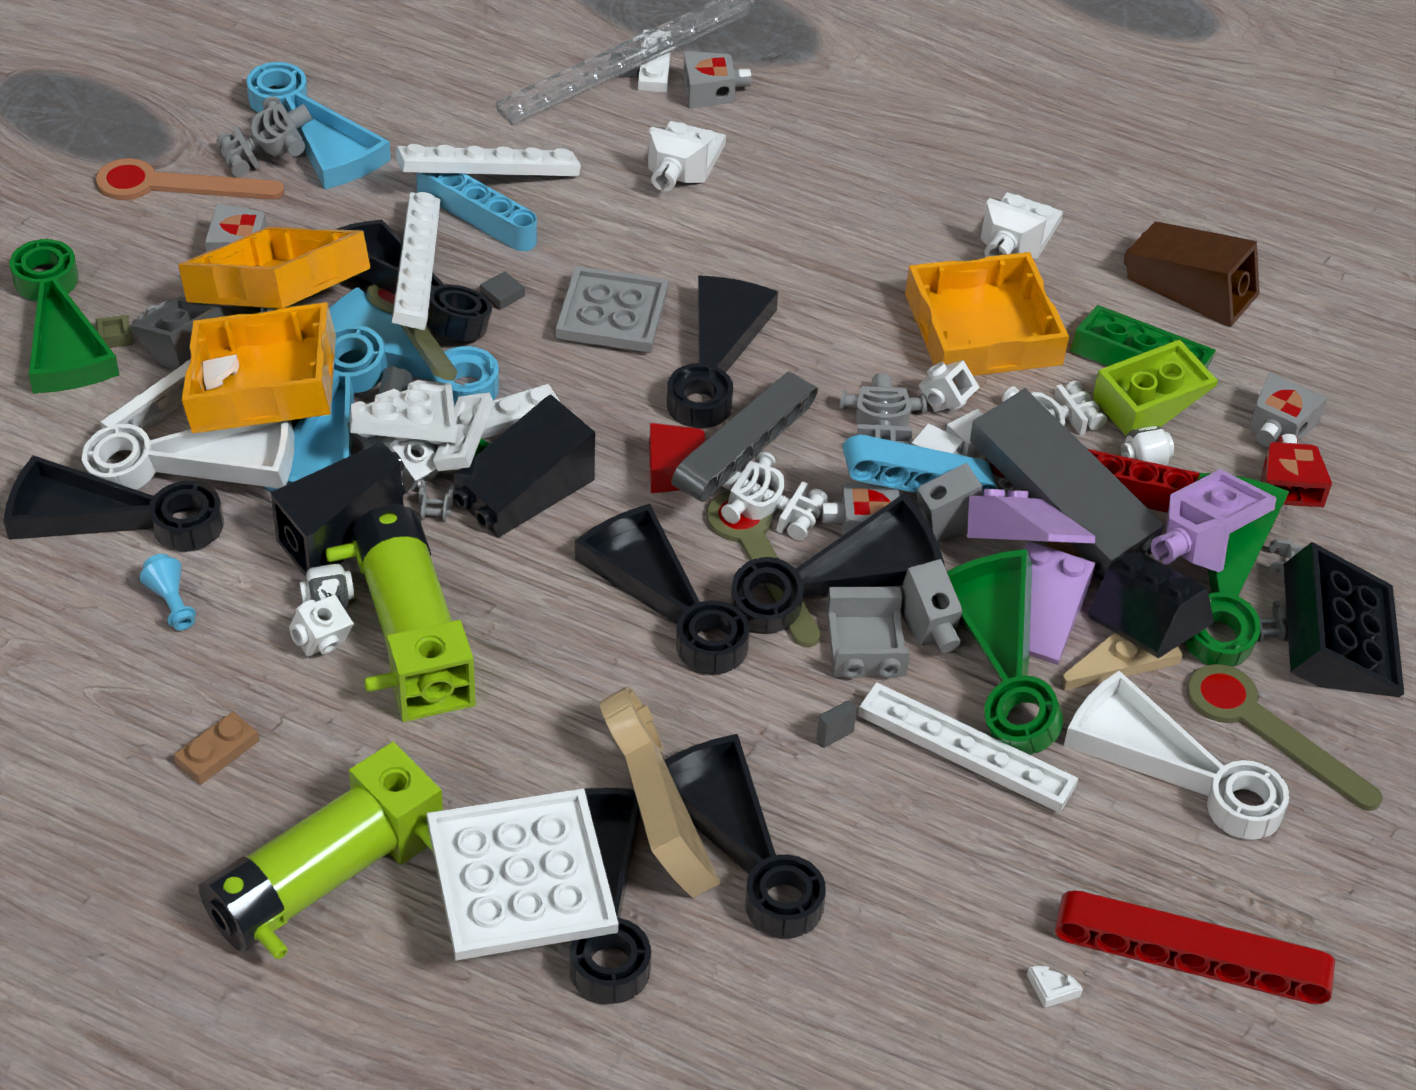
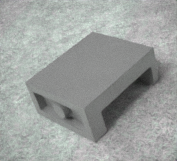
(866, 632)

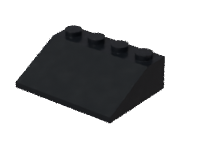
(1341, 624)

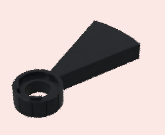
(452, 309)
(728, 321)
(66, 501)
(866, 556)
(640, 560)
(726, 810)
(615, 822)

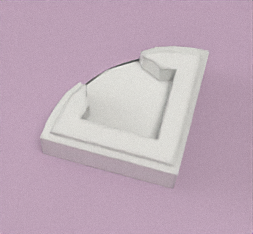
(218, 369)
(1053, 986)

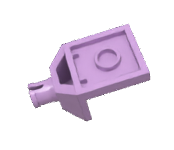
(1204, 517)

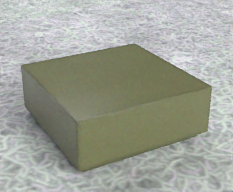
(115, 330)

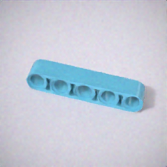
(482, 208)
(905, 465)

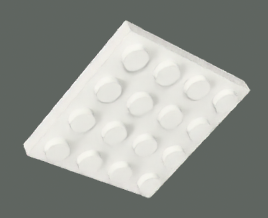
(521, 874)

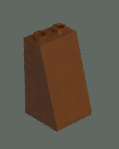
(1197, 269)

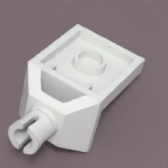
(682, 154)
(1018, 226)

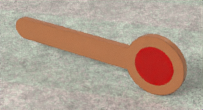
(135, 178)

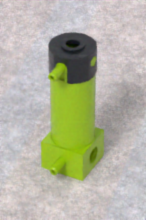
(425, 648)
(375, 817)

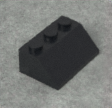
(1151, 604)

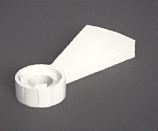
(239, 455)
(1135, 733)

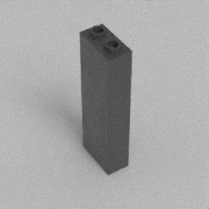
(1056, 467)

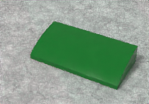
(1116, 337)

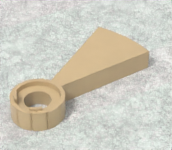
(663, 812)

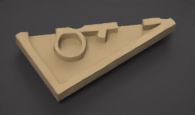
(1113, 656)

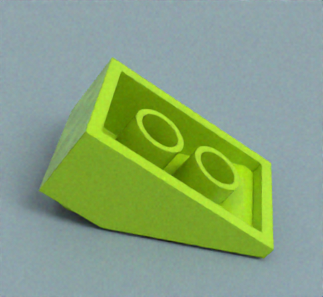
(1152, 386)

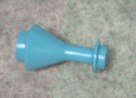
(163, 577)

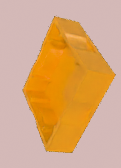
(274, 267)
(987, 314)
(281, 371)

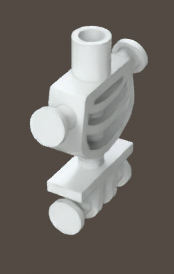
(1069, 404)
(759, 501)

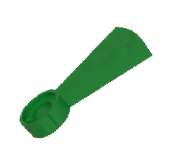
(65, 344)
(1226, 605)
(997, 614)

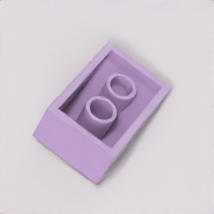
(1021, 519)
(1056, 599)

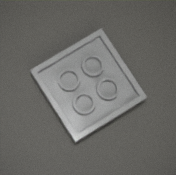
(612, 309)

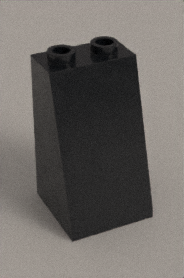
(528, 468)
(328, 503)

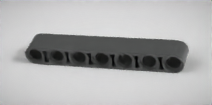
(744, 436)

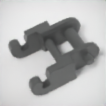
(1278, 622)

